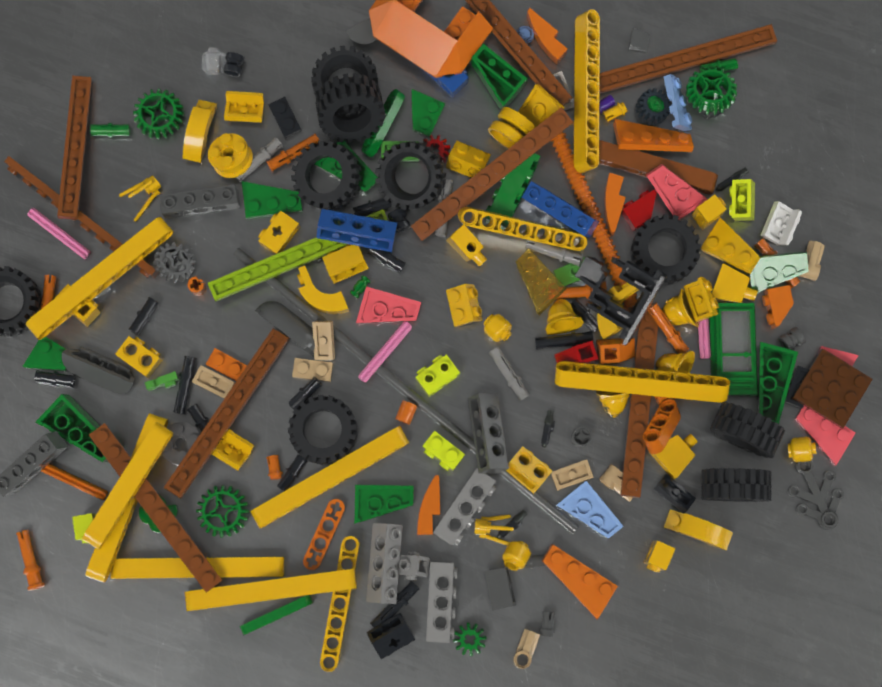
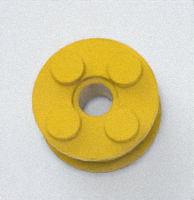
(221, 159)

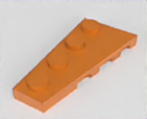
(644, 137)
(586, 584)

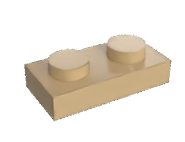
(324, 340)
(311, 368)
(212, 381)
(572, 475)

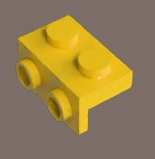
(244, 106)
(467, 159)
(701, 300)
(464, 304)
(233, 450)

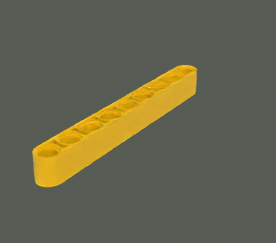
(586, 91)
(99, 278)
(642, 381)
(329, 477)
(103, 559)
(177, 569)
(271, 589)

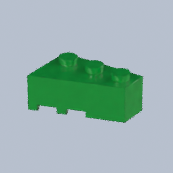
(498, 76)

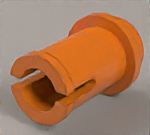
(274, 467)

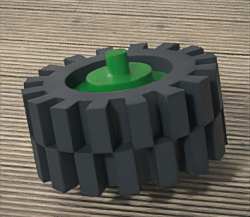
(653, 106)

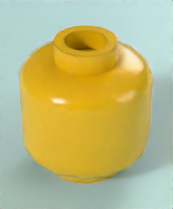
(497, 327)
(801, 449)
(516, 555)

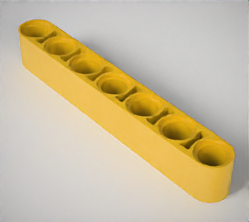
(531, 228)
(127, 485)
(340, 613)

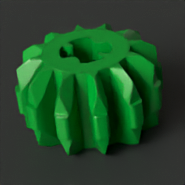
(471, 632)

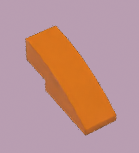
(546, 37)
(613, 202)
(429, 507)

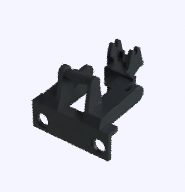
(630, 317)

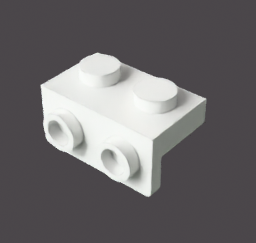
(781, 224)

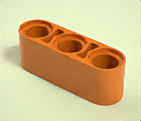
(662, 426)

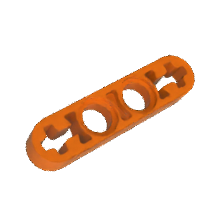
(326, 535)

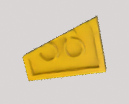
(730, 247)

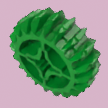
(711, 98)
(155, 128)
(225, 519)

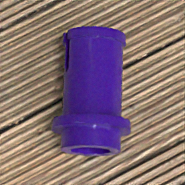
(606, 103)

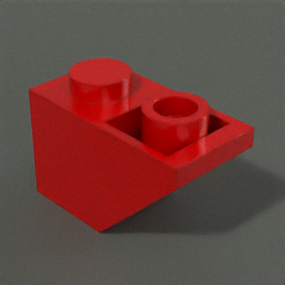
(640, 211)
(581, 354)

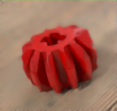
(440, 145)

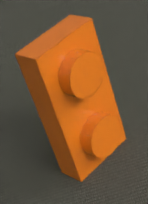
(225, 364)

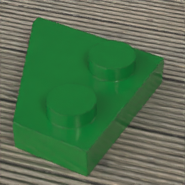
(425, 113)
(46, 356)

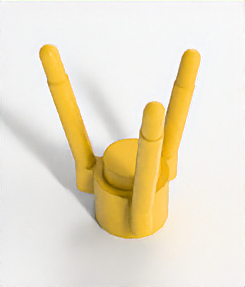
(150, 185)
(483, 527)

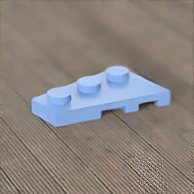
(678, 108)
(591, 509)

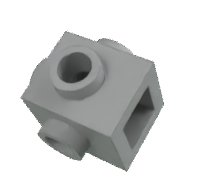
(414, 566)

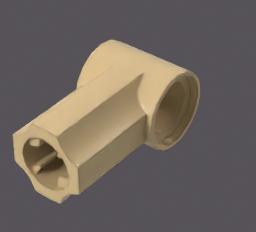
(814, 254)
(612, 479)
(527, 647)

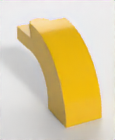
(197, 130)
(320, 301)
(606, 327)
(698, 529)

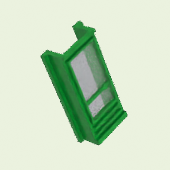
(735, 347)

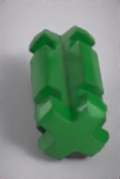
(360, 286)

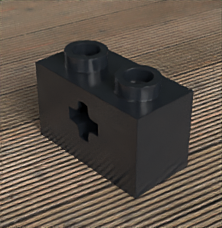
(390, 636)

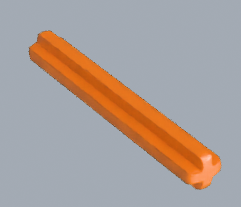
(75, 481)

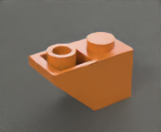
(778, 303)
(614, 351)

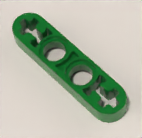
(391, 108)
(276, 614)

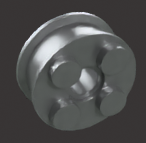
(181, 431)

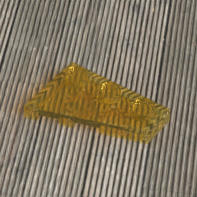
(540, 281)

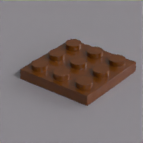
(832, 388)

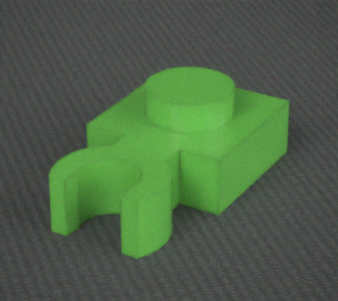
(168, 380)

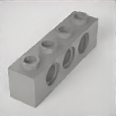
(443, 529)
(384, 563)
(434, 633)

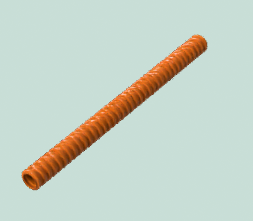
(589, 207)

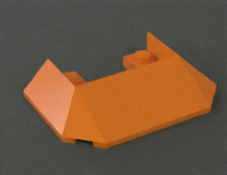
(425, 44)

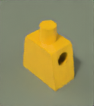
(460, 240)
(732, 286)
(676, 455)

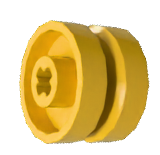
(510, 127)

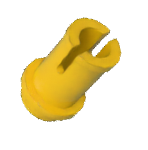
(615, 111)

